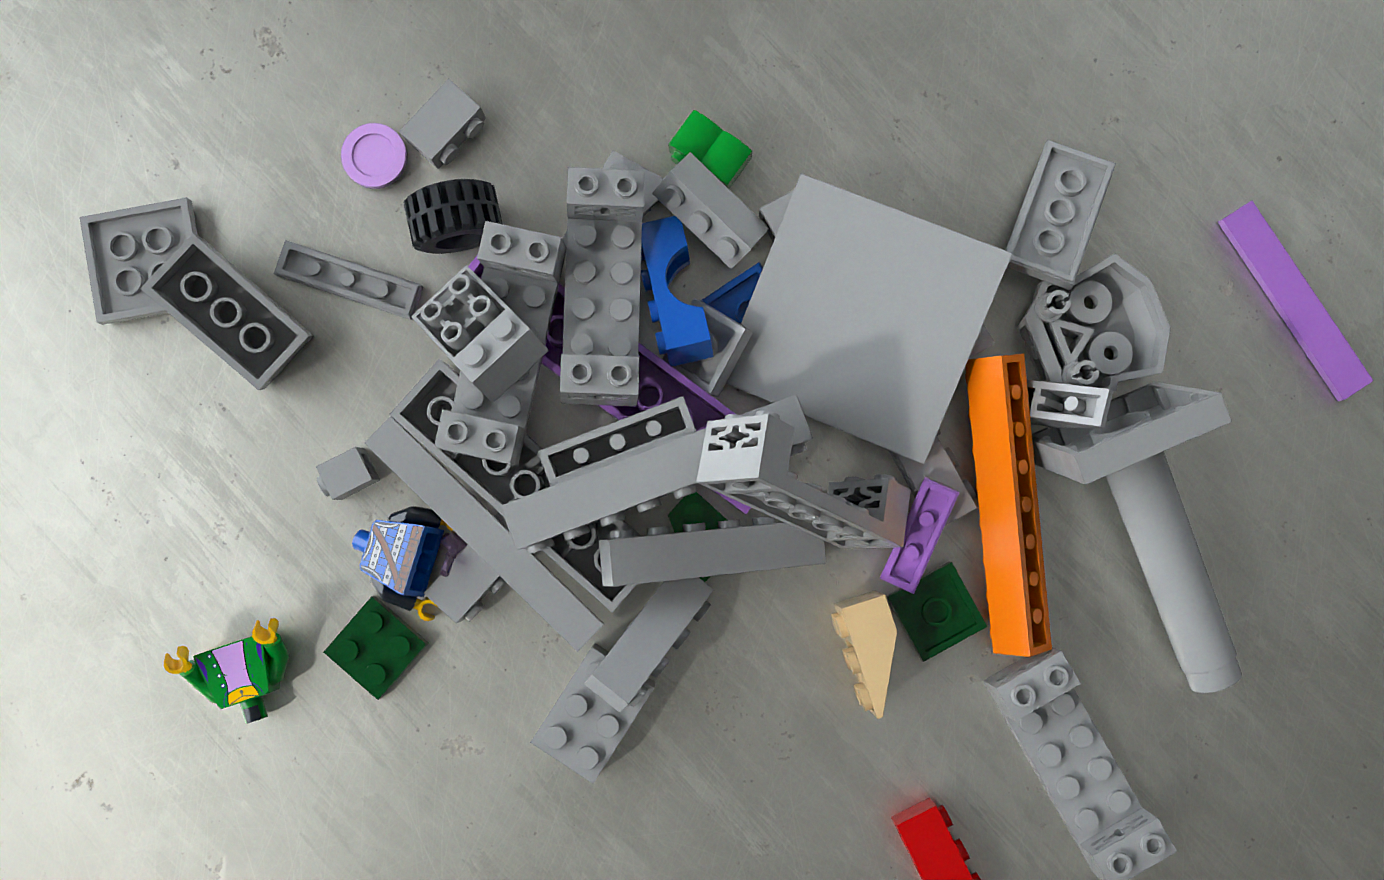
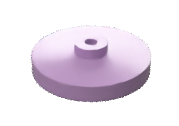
(374, 155)

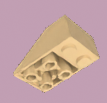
(870, 640)

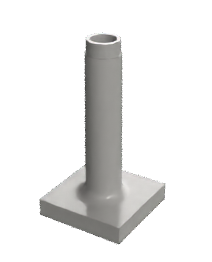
(1135, 465)

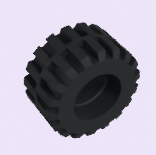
(451, 215)

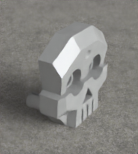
(1123, 318)

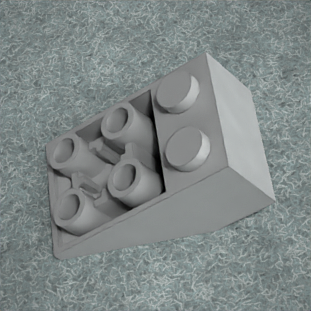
(480, 333)

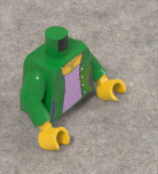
(237, 670)

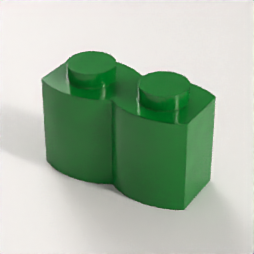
(712, 146)

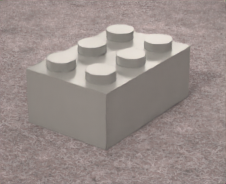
(584, 727)

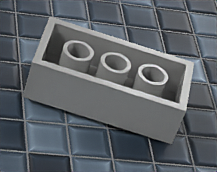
(227, 311)

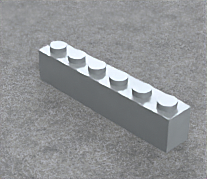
(706, 552)

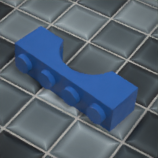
(683, 326)

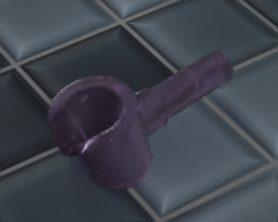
(454, 545)

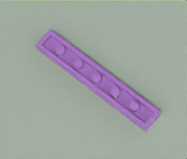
(1295, 301)

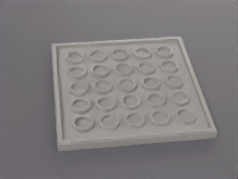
(866, 316)

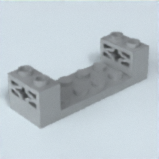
(525, 274)
(602, 287)
(750, 464)
(1077, 767)

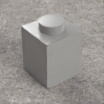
(346, 474)

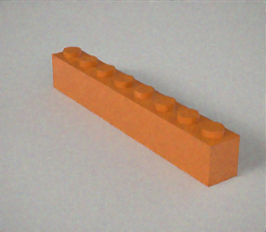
(1008, 505)

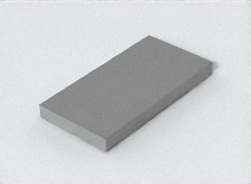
(1059, 214)

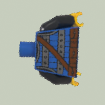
(402, 556)

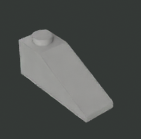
(1068, 405)

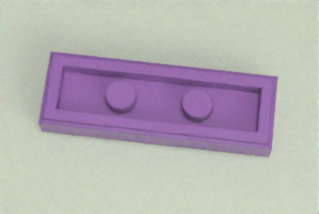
(922, 533)

